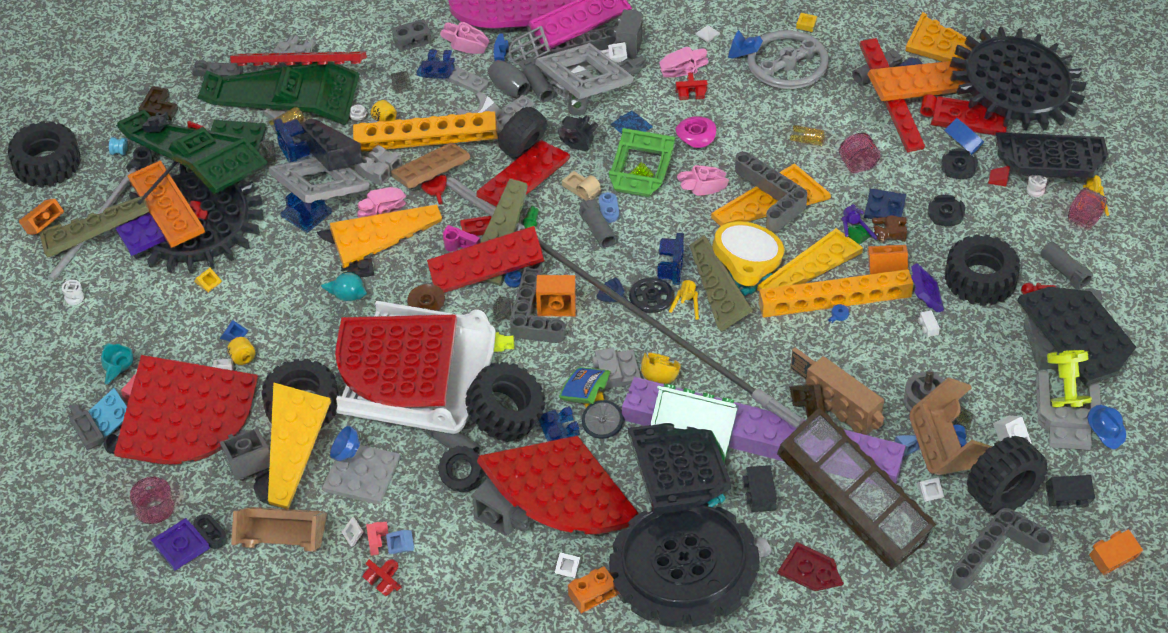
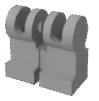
(378, 165)

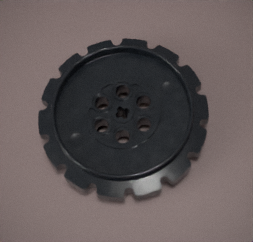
(684, 565)

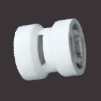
(1036, 185)
(72, 292)

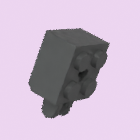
(629, 31)
(246, 453)
(496, 511)

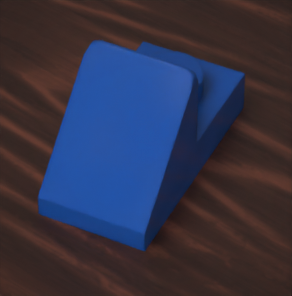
(742, 46)

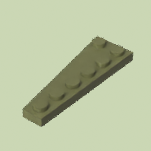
(506, 216)
(63, 237)
(723, 294)

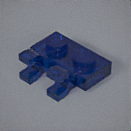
(434, 68)
(552, 424)

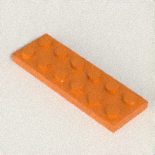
(914, 80)
(166, 204)

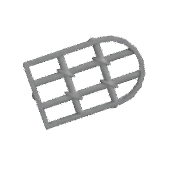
(511, 50)

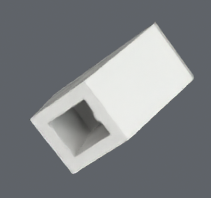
(1010, 427)

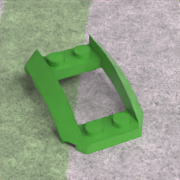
(643, 142)

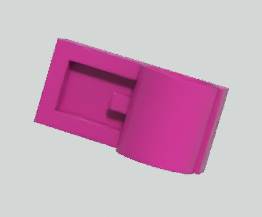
(456, 238)

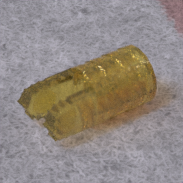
(290, 115)
(811, 135)

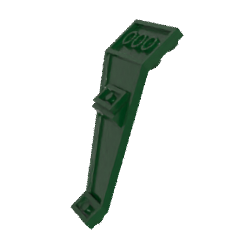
(310, 88)
(211, 155)

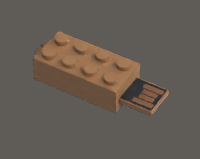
(841, 392)

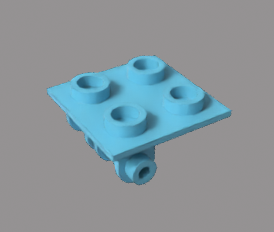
(109, 412)

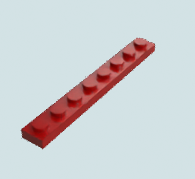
(304, 57)
(897, 108)

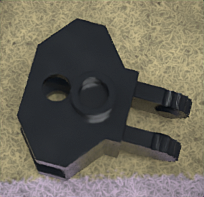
(578, 132)

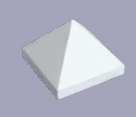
(707, 33)
(353, 527)

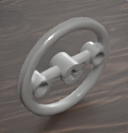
(788, 59)

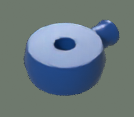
(839, 313)

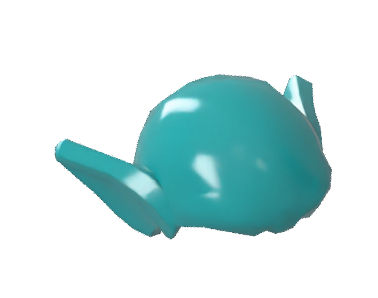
(346, 287)
(115, 360)

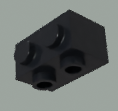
(760, 488)
(1070, 491)

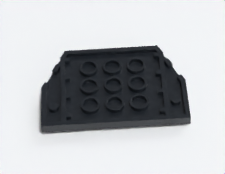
(1052, 154)
(1080, 322)
(678, 466)

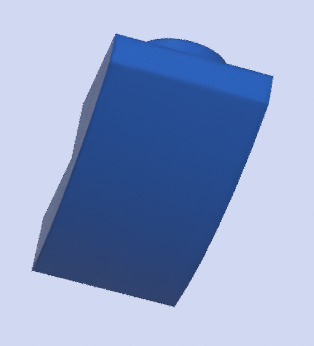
(500, 47)
(964, 136)

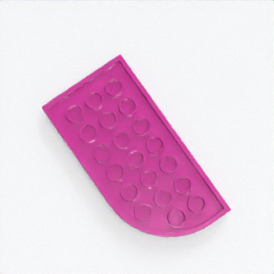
(501, 12)

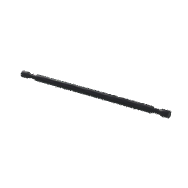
(157, 182)

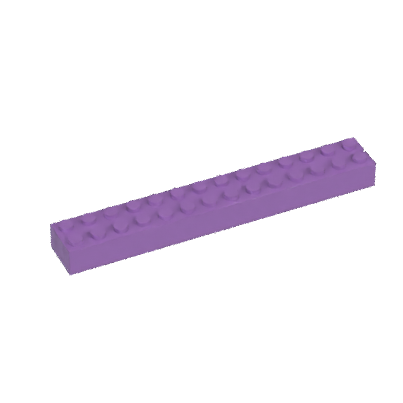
(759, 429)

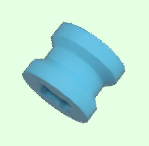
(118, 146)

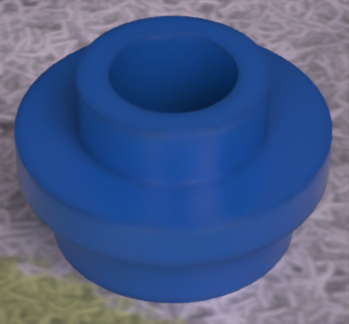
(513, 275)

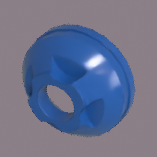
(345, 444)

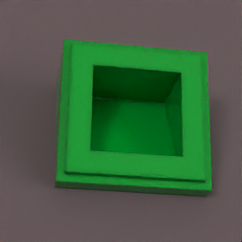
(858, 234)

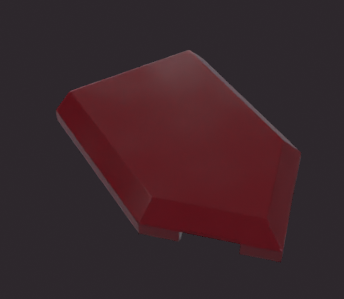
(810, 568)

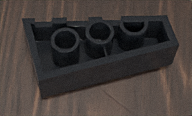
(330, 146)

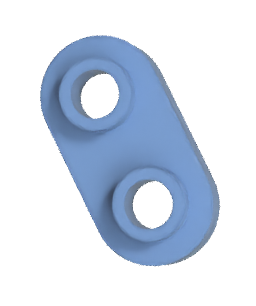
(609, 206)

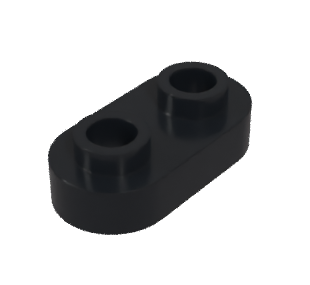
(211, 532)

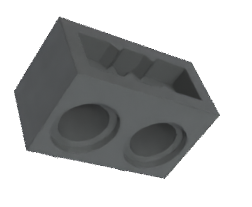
(411, 35)

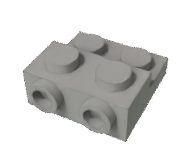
(620, 364)

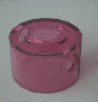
(859, 152)
(1089, 208)
(141, 498)

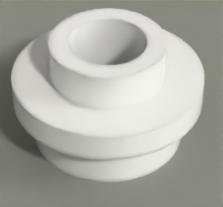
(358, 112)

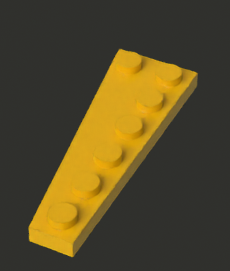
(819, 258)

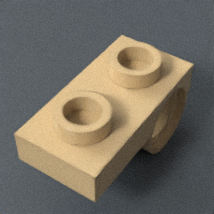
(586, 188)

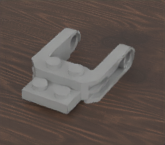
(1066, 425)

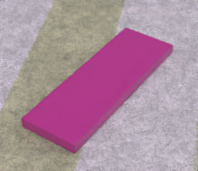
(576, 19)

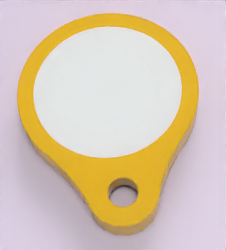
(747, 251)

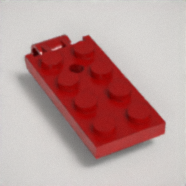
(943, 109)

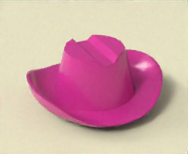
(696, 131)

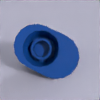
(1107, 425)

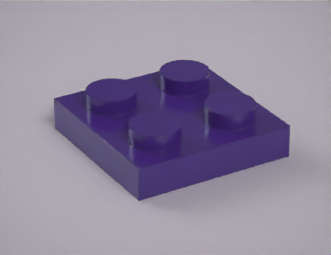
(140, 234)
(927, 288)
(180, 544)

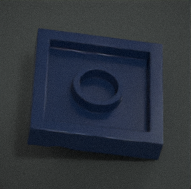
(884, 203)

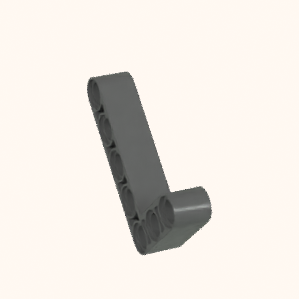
(599, 38)
(790, 196)
(522, 322)
(985, 546)

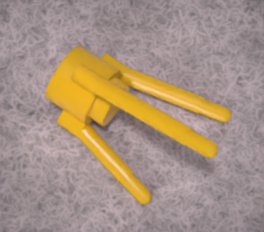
(1095, 185)
(687, 292)

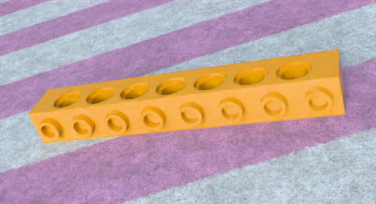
(433, 136)
(833, 292)

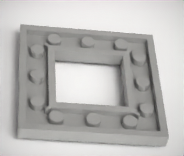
(612, 74)
(291, 177)

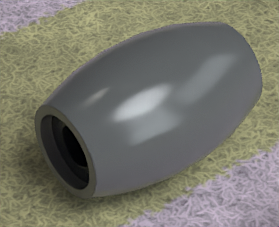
(508, 78)

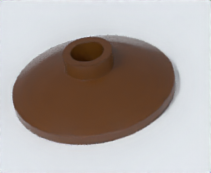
(426, 293)

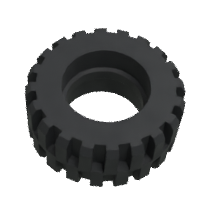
(48, 168)
(977, 286)
(302, 376)
(515, 384)
(1007, 474)

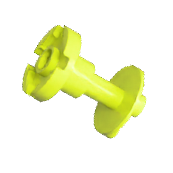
(1068, 370)

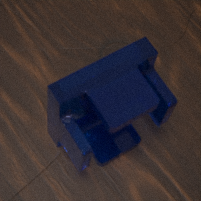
(284, 135)
(304, 214)
(673, 248)

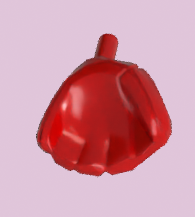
(435, 187)

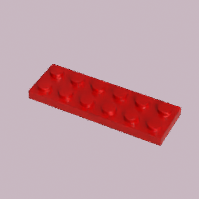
(529, 168)
(486, 260)

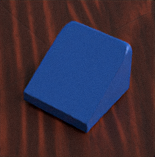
(233, 331)

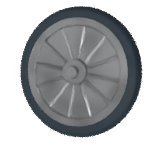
(602, 419)

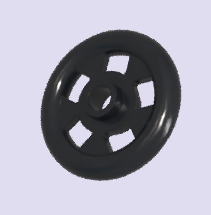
(650, 282)

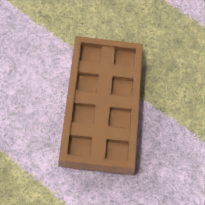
(430, 165)

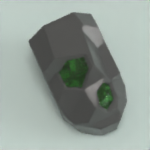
(577, 106)

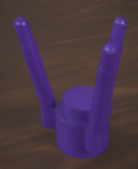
(852, 215)

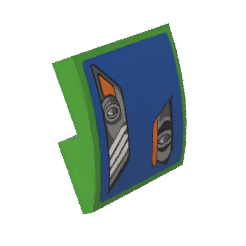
(584, 385)

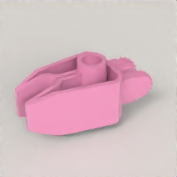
(465, 38)
(683, 61)
(703, 180)
(381, 202)

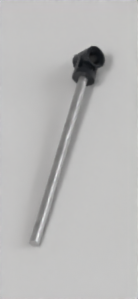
(141, 159)

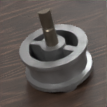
(920, 386)

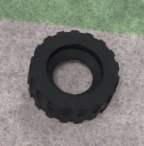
(445, 469)

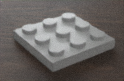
(363, 475)

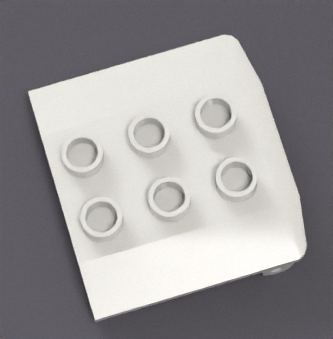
(471, 353)

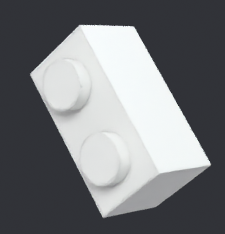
(928, 323)

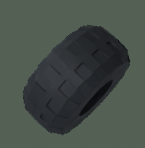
(522, 132)

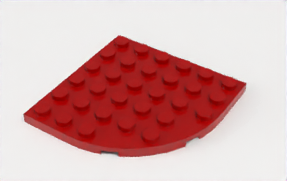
(397, 358)
(182, 410)
(560, 486)

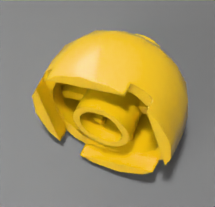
(659, 368)

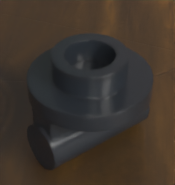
(110, 443)

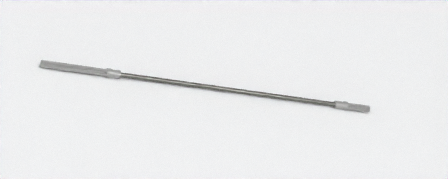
(758, 395)

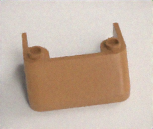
(935, 431)
(278, 526)

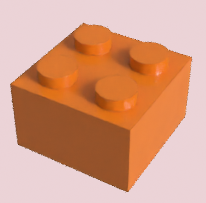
(556, 295)

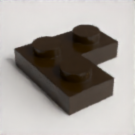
(155, 102)
(807, 395)

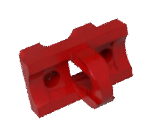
(683, 88)
(386, 572)

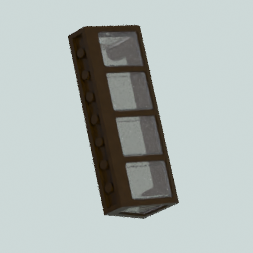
(856, 489)

